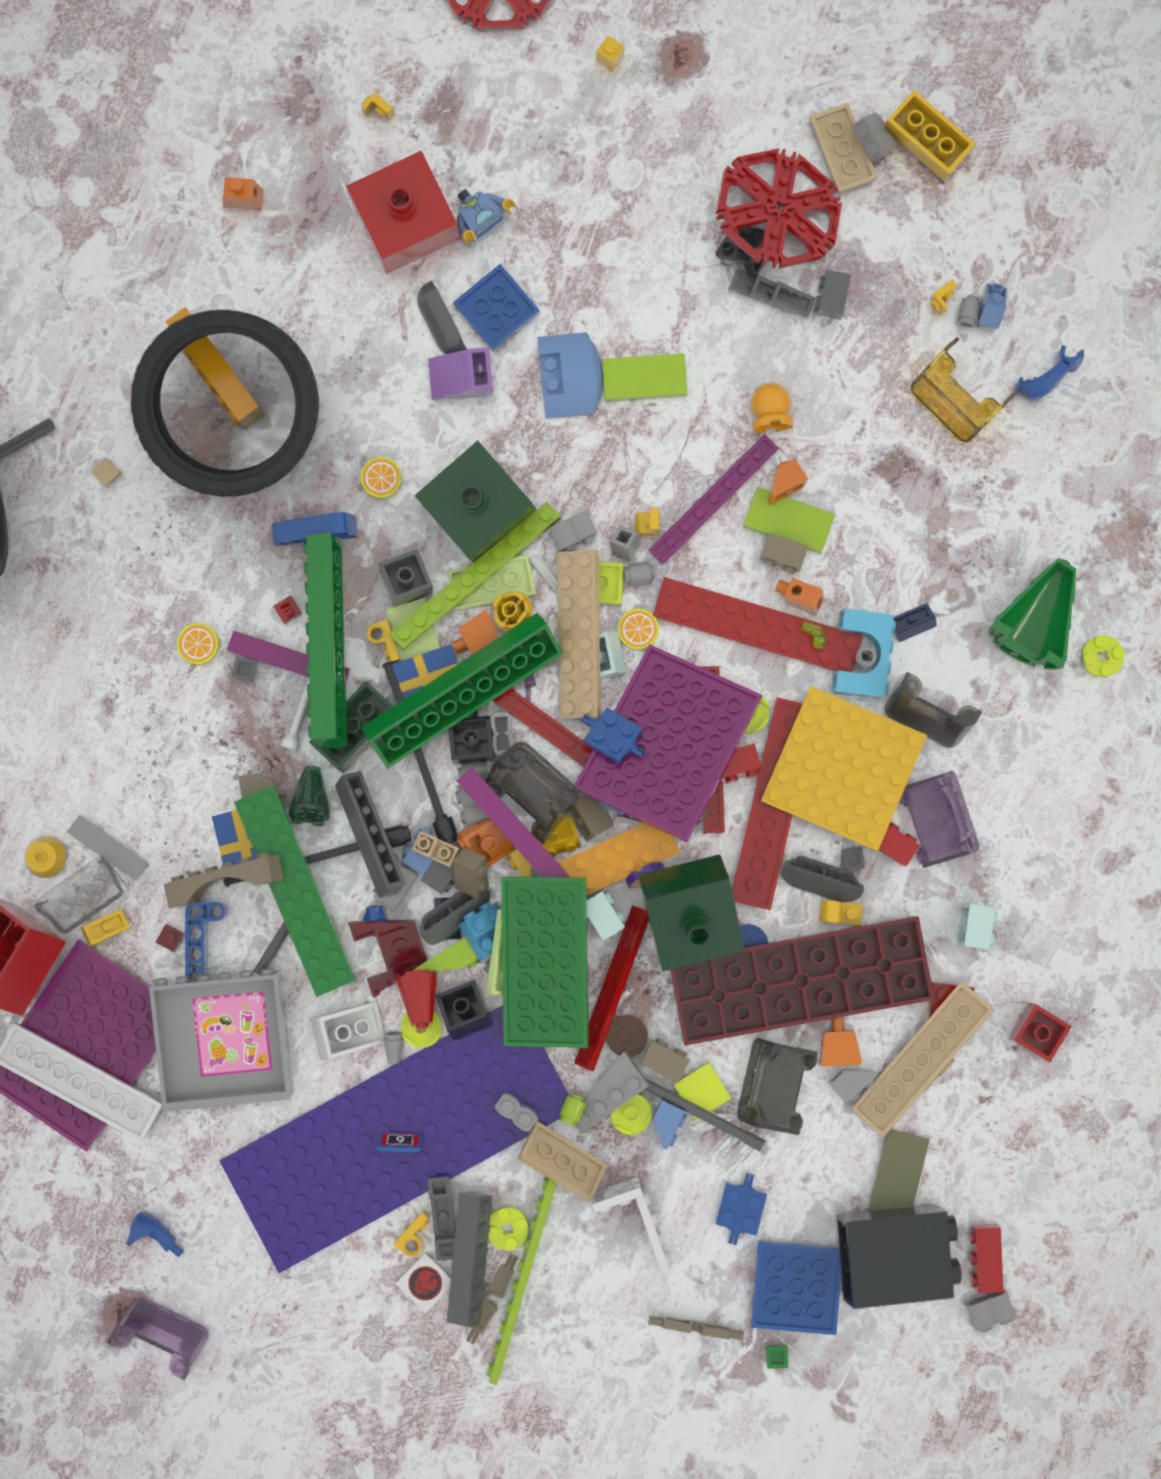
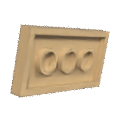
(841, 148)
(562, 1161)

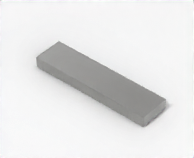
(106, 845)

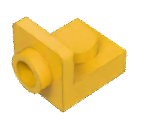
(381, 107)
(945, 293)

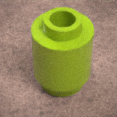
(572, 1109)

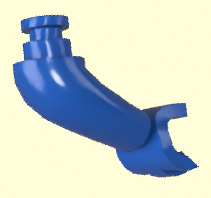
(1044, 384)

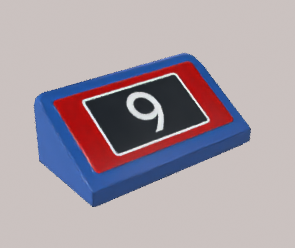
(400, 1142)

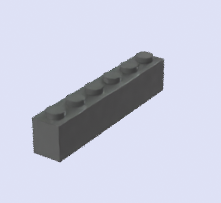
(370, 834)
(469, 1259)

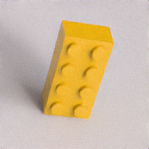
(929, 135)

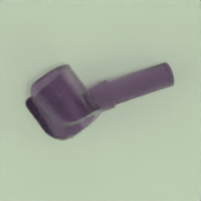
(529, 682)

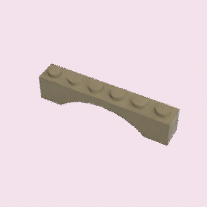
(190, 889)

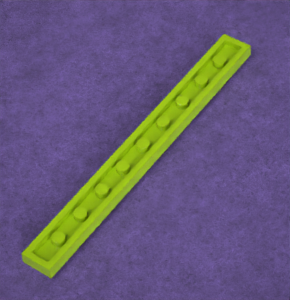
(475, 576)
(519, 1286)

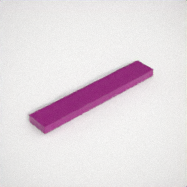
(271, 653)

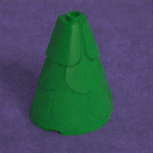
(1039, 619)

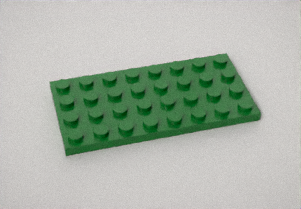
(545, 961)

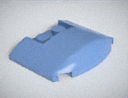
(570, 374)

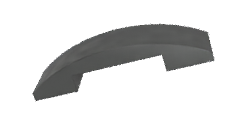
(442, 1216)

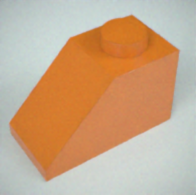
(787, 480)

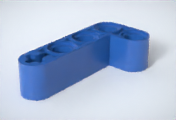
(294, 531)
(202, 942)

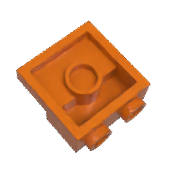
(485, 840)

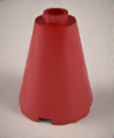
(418, 996)

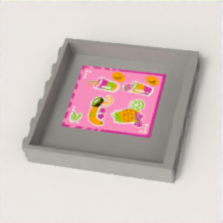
(220, 1040)

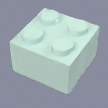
(603, 916)
(977, 926)

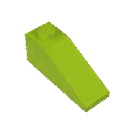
(454, 957)

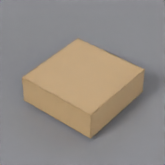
(106, 472)

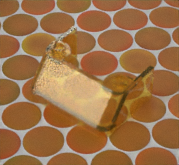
(950, 401)

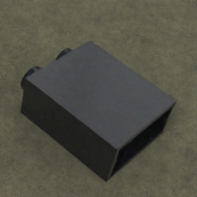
(897, 1256)

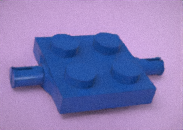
(613, 735)
(741, 1208)

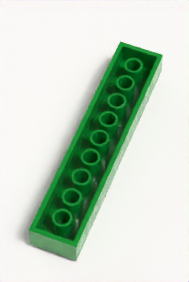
(326, 641)
(462, 690)
(297, 893)

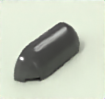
(439, 319)
(822, 879)
(446, 917)

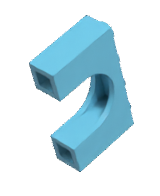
(878, 629)

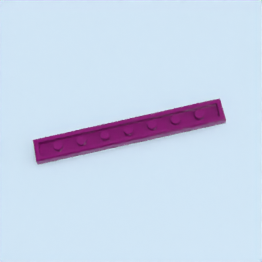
(713, 499)
(510, 825)

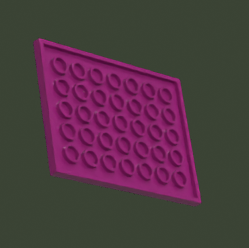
(689, 736)
(96, 1015)

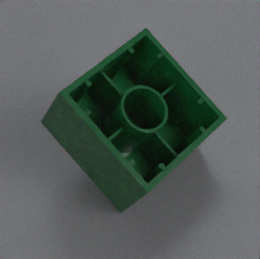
(475, 501)
(691, 912)

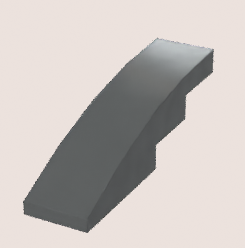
(772, 293)

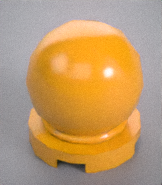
(770, 406)

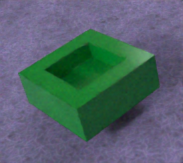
(776, 1356)

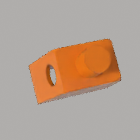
(240, 194)
(808, 600)
(476, 633)
(839, 1046)

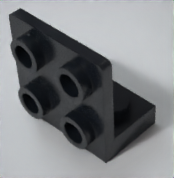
(730, 251)

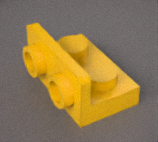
(563, 838)

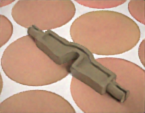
(496, 1288)
(689, 1325)

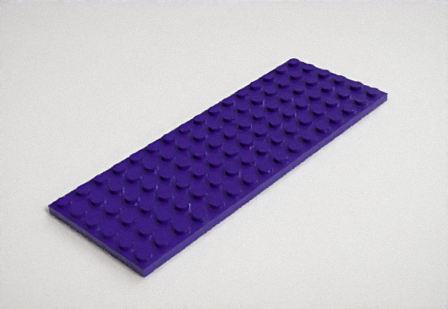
(325, 1168)

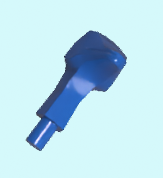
(147, 1226)

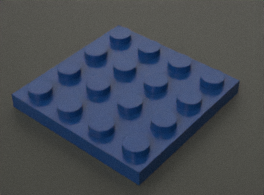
(796, 1288)

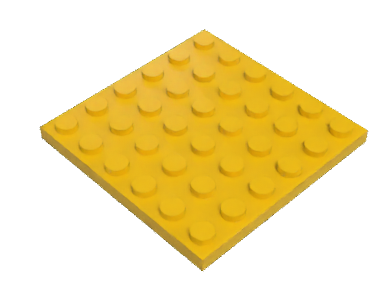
(844, 768)

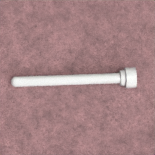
(290, 741)

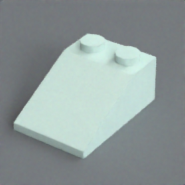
(611, 656)

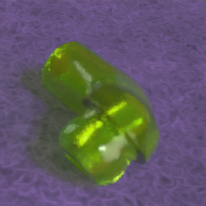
(817, 633)

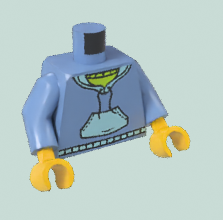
(480, 214)

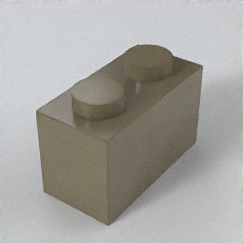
(783, 553)
(590, 817)
(470, 873)
(665, 1060)

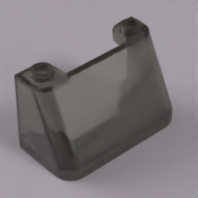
(916, 713)
(533, 786)
(774, 1085)

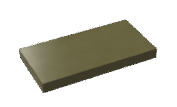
(898, 1171)

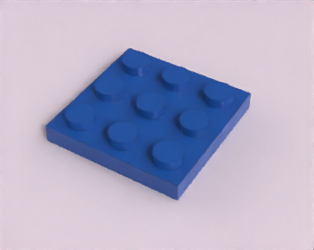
(496, 307)

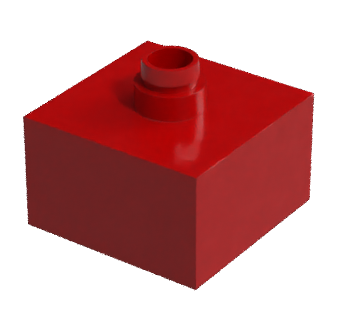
(403, 212)
(25, 956)

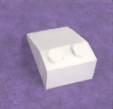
(348, 1030)

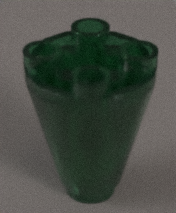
(310, 799)

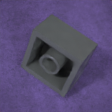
(405, 578)

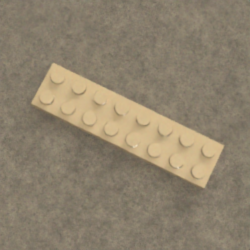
(579, 634)
(922, 1059)

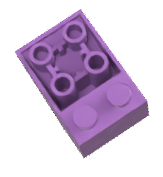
(461, 374)

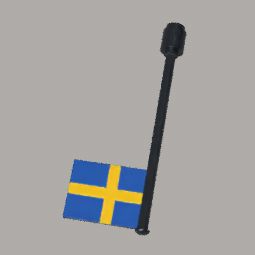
(405, 679)
(235, 843)

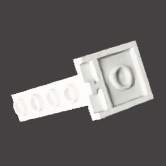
(623, 1194)

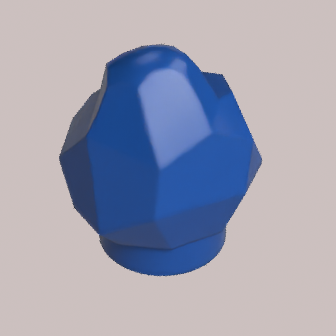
(374, 913)

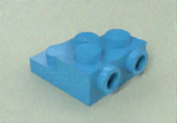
(480, 929)

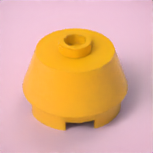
(511, 609)
(45, 857)

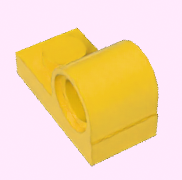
(648, 523)
(391, 650)
(840, 912)
(104, 928)
(410, 1233)

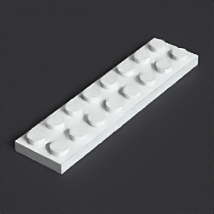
(78, 1082)

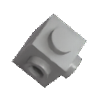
(624, 542)

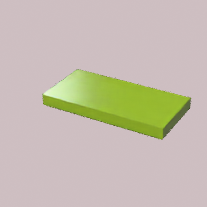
(644, 377)
(789, 520)

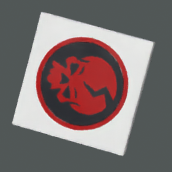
(425, 1282)

